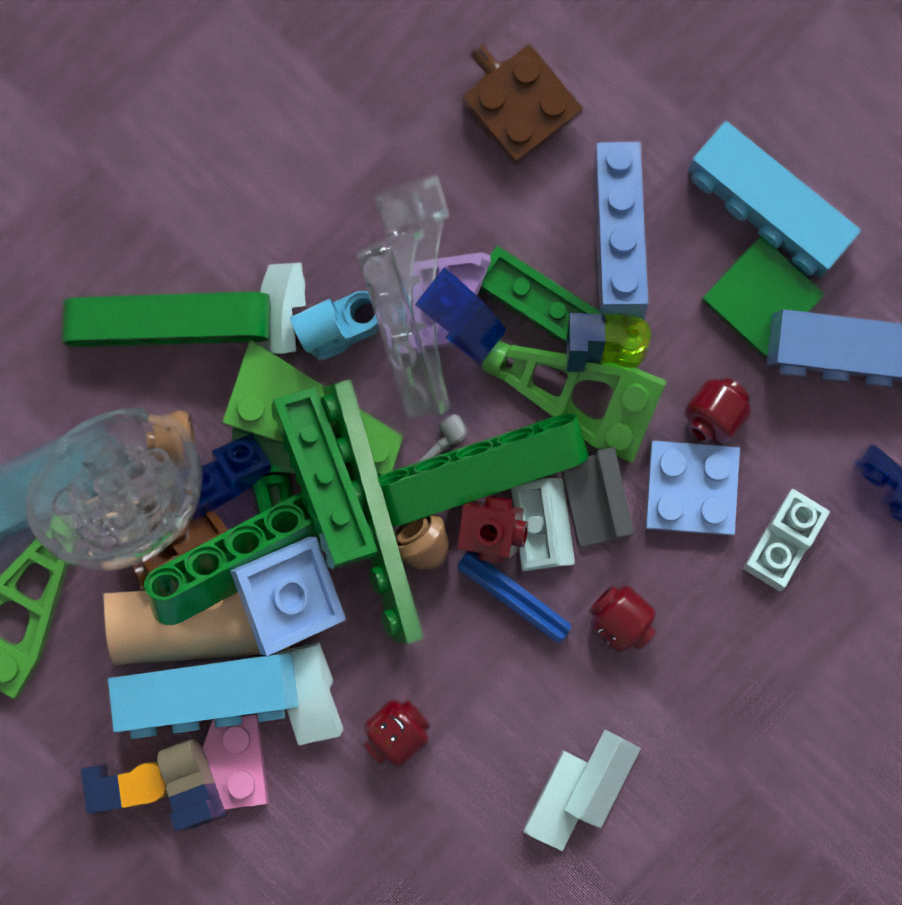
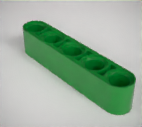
(166, 319)
(483, 468)
(204, 575)

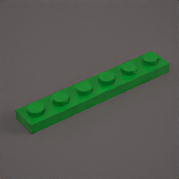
(388, 572)

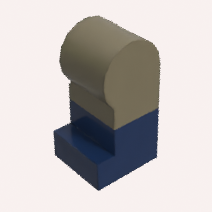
(189, 786)

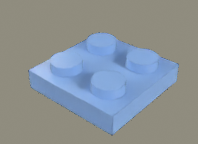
(692, 488)
(288, 595)

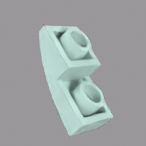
(286, 291)
(786, 540)
(317, 714)

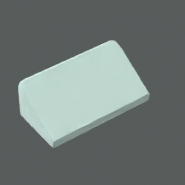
(549, 526)
(602, 779)
(548, 818)

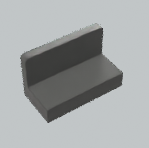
(598, 499)

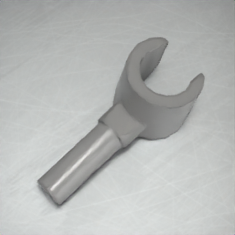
(453, 431)

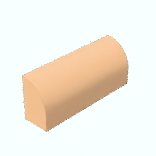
(139, 638)

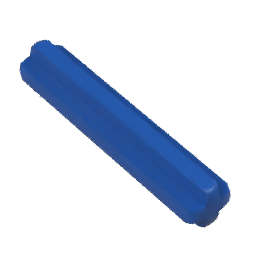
(514, 596)

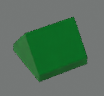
(270, 491)

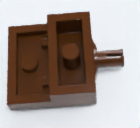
(519, 102)

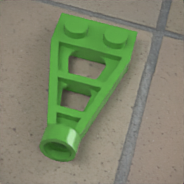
(628, 412)
(21, 659)

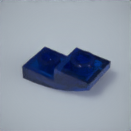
(462, 314)
(883, 470)
(231, 472)

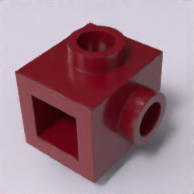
(478, 532)

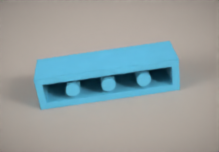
(772, 200)
(203, 693)

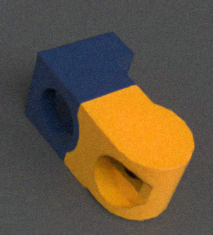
(121, 790)

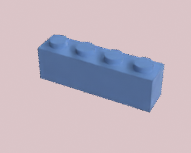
(620, 229)
(835, 347)

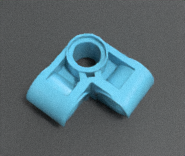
(332, 327)

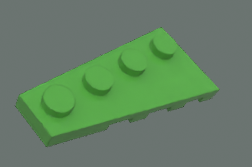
(269, 377)

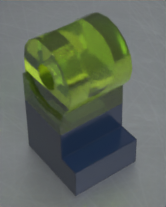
(606, 339)

